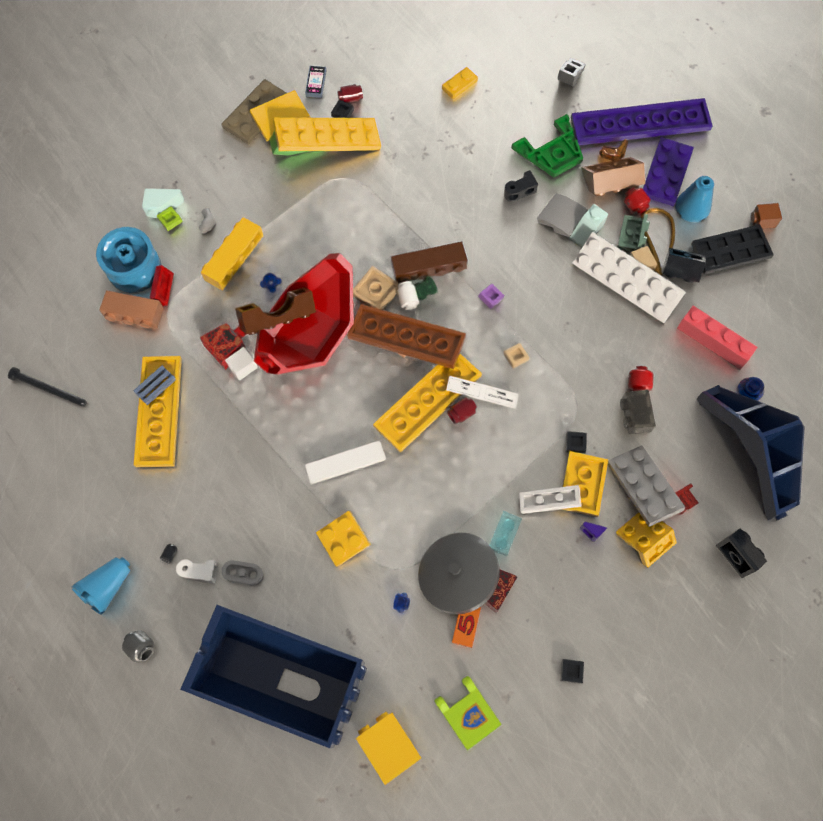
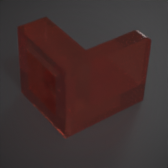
(687, 498)

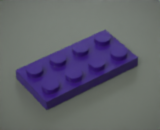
(667, 171)

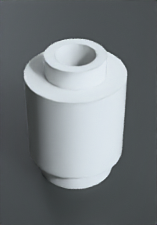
(407, 295)

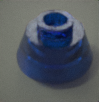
(751, 387)

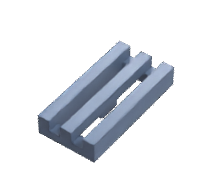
(154, 381)

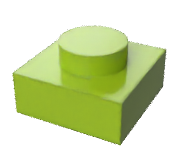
(169, 218)

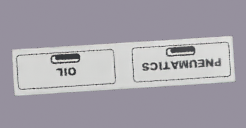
(482, 392)

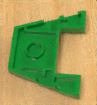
(555, 155)

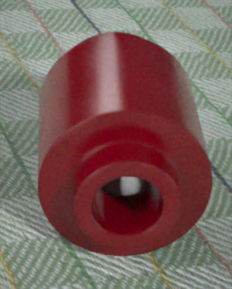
(350, 93)
(462, 410)

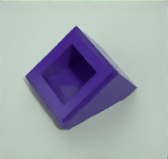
(592, 531)

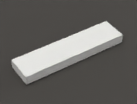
(345, 462)

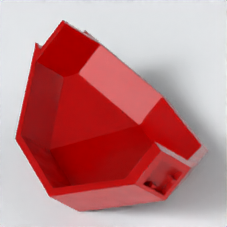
(312, 339)

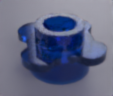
(270, 277)

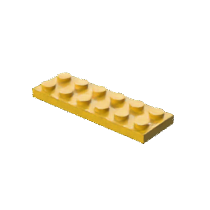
(326, 134)
(423, 404)
(158, 421)

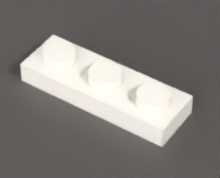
(550, 499)

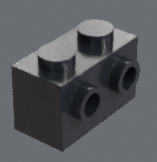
(684, 265)

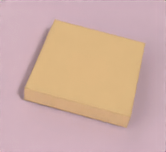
(375, 289)

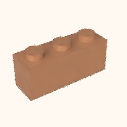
(131, 309)

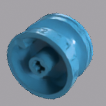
(128, 259)

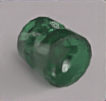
(425, 288)

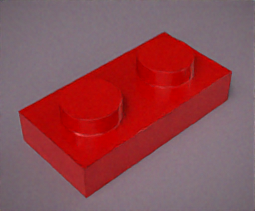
(162, 285)

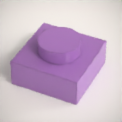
(491, 296)

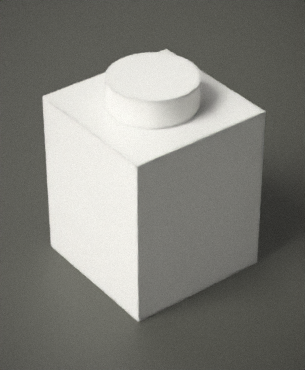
(241, 363)

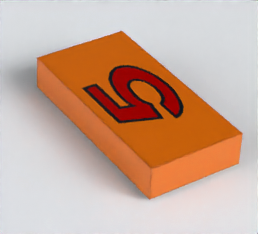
(466, 628)

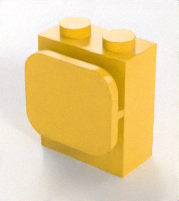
(387, 747)

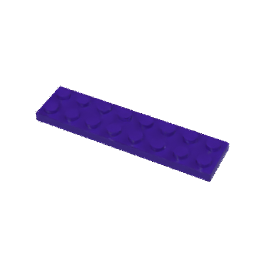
(641, 121)

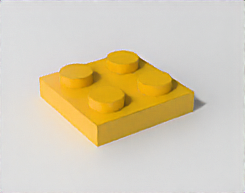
(343, 538)

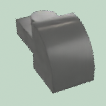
(570, 72)

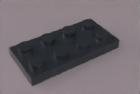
(733, 248)

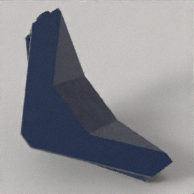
(772, 441)

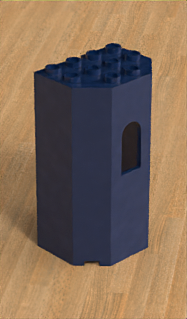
(243, 666)

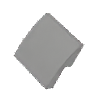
(562, 214)

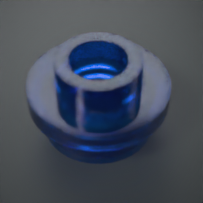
(401, 602)

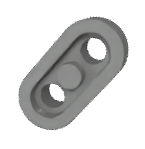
(243, 572)

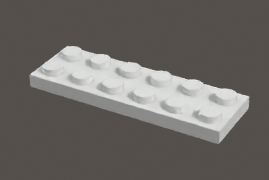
(629, 277)

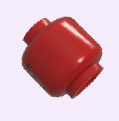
(637, 200)
(640, 379)

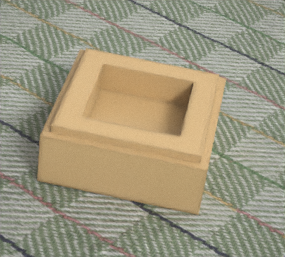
(516, 355)

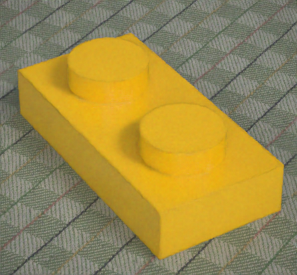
(459, 82)

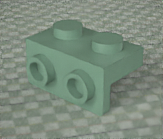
(633, 232)

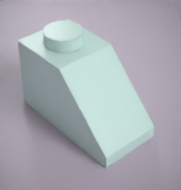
(158, 200)
(591, 222)

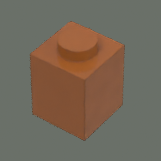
(766, 215)

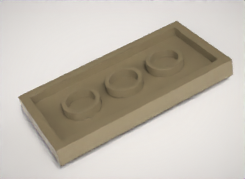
(240, 120)

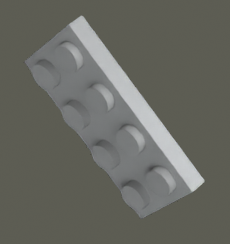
(645, 485)

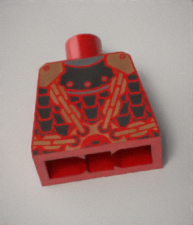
(223, 342)

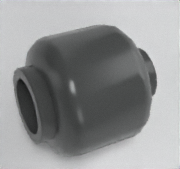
(138, 646)

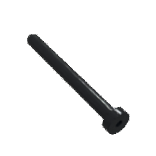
(15, 374)

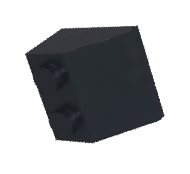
(742, 553)

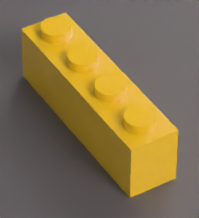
(232, 253)

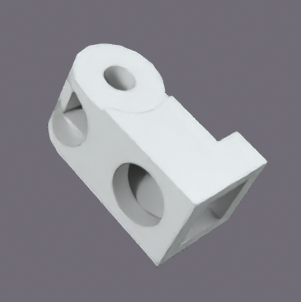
(198, 572)

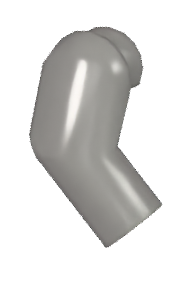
(208, 222)

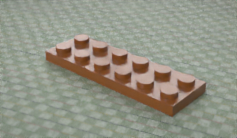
(407, 336)

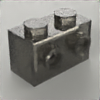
(638, 412)

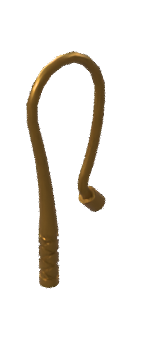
(658, 269)

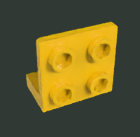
(648, 541)

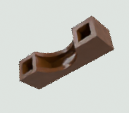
(298, 304)

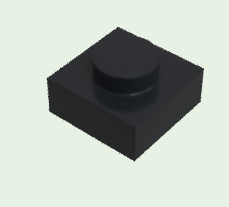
(342, 110)
(576, 442)
(572, 671)

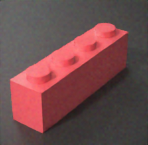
(717, 337)

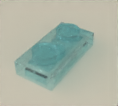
(505, 533)

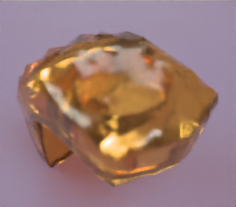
(614, 153)

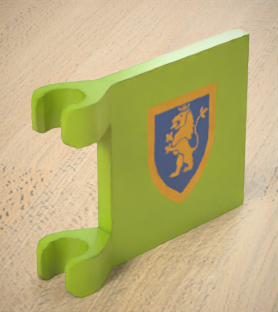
(470, 716)

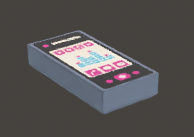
(315, 81)

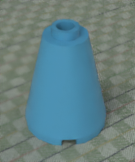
(696, 200)
(102, 584)

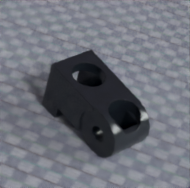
(521, 188)

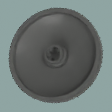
(458, 573)

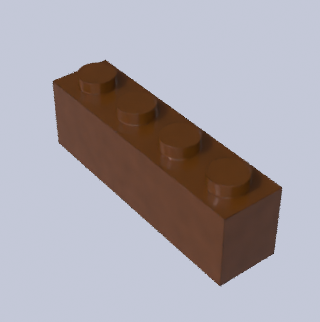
(429, 262)

